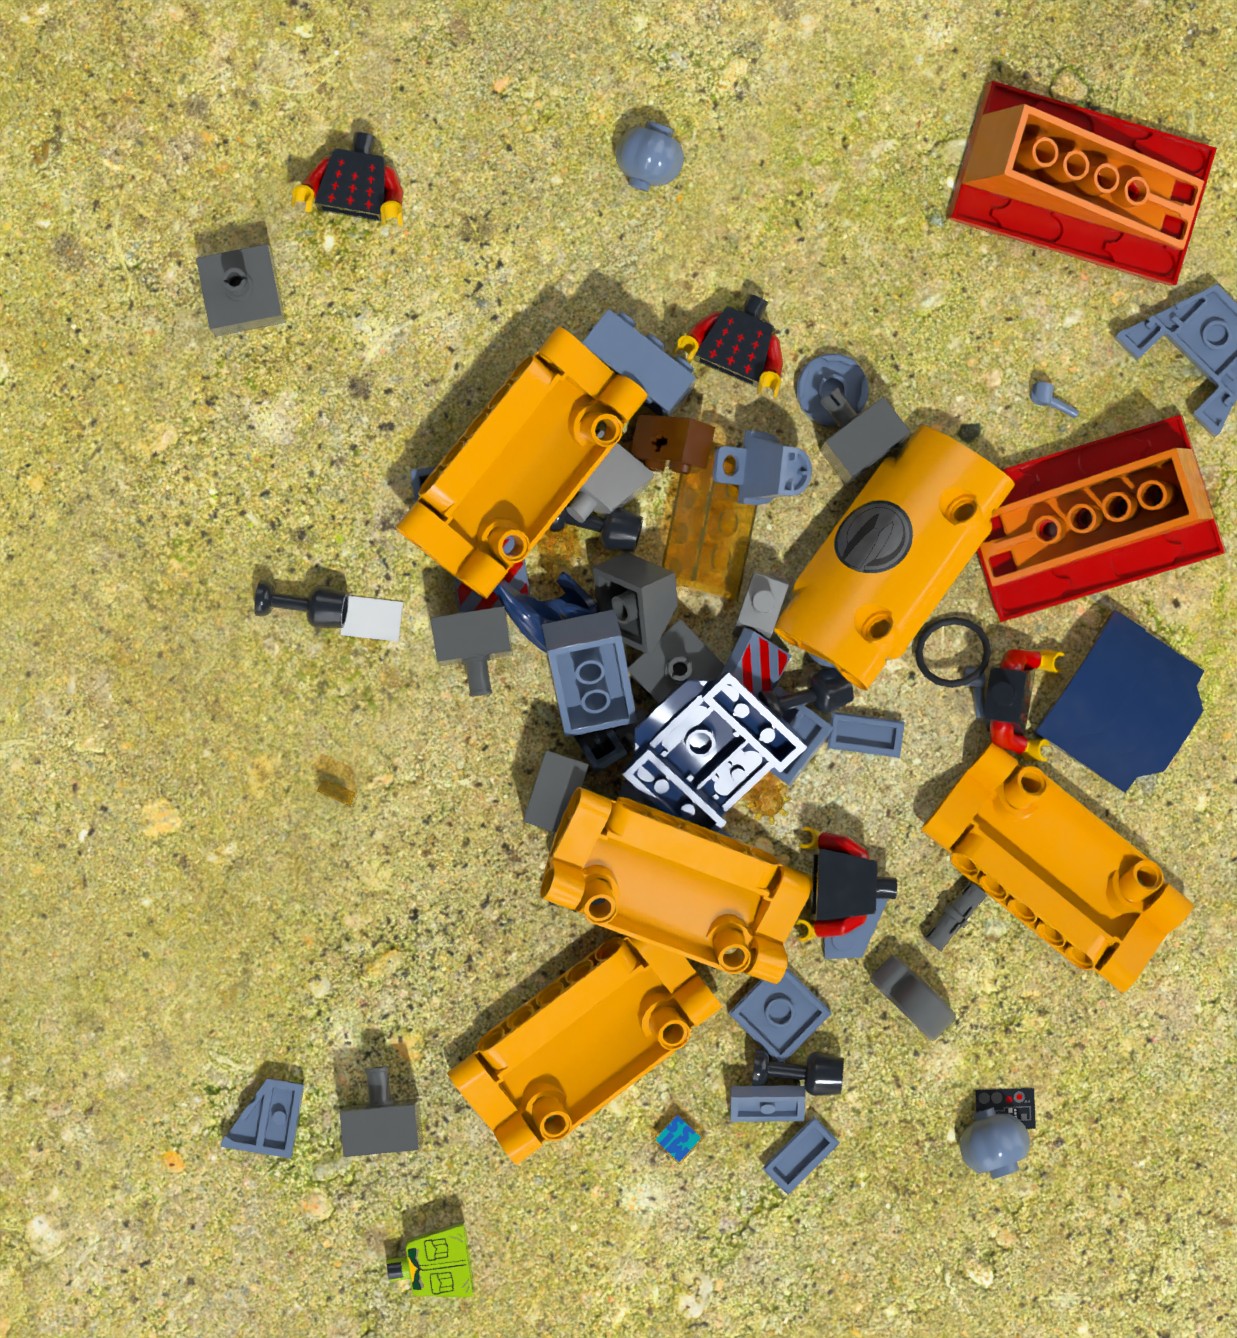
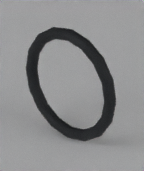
(958, 682)

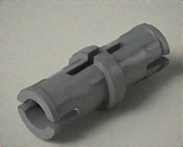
(955, 916)

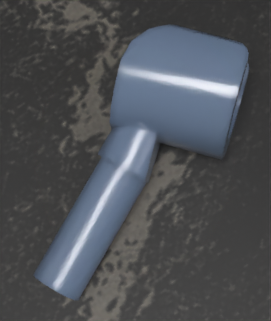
(1042, 396)
(978, 685)

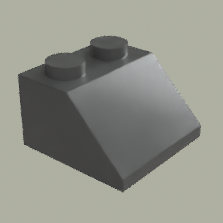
(641, 596)

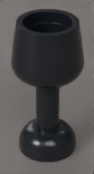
(618, 529)
(324, 607)
(826, 691)
(821, 1073)

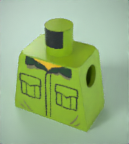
(436, 1263)

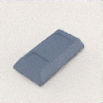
(866, 734)
(800, 1155)

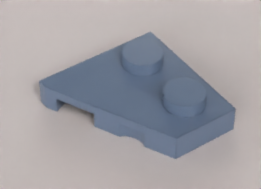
(269, 1120)

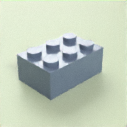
(643, 361)
(590, 673)

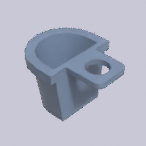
(764, 468)

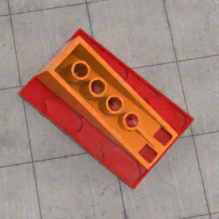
(1081, 183)
(1099, 519)

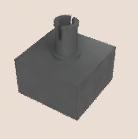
(241, 290)
(861, 437)
(472, 641)
(674, 660)
(553, 790)
(382, 1122)

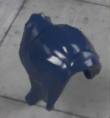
(530, 613)

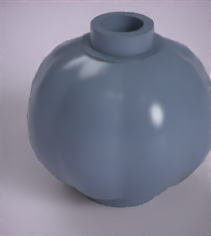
(649, 156)
(994, 1143)

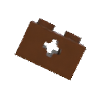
(672, 443)

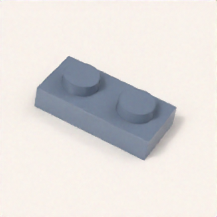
(767, 1103)

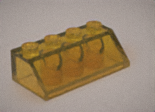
(709, 533)

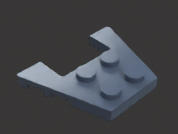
(1207, 336)

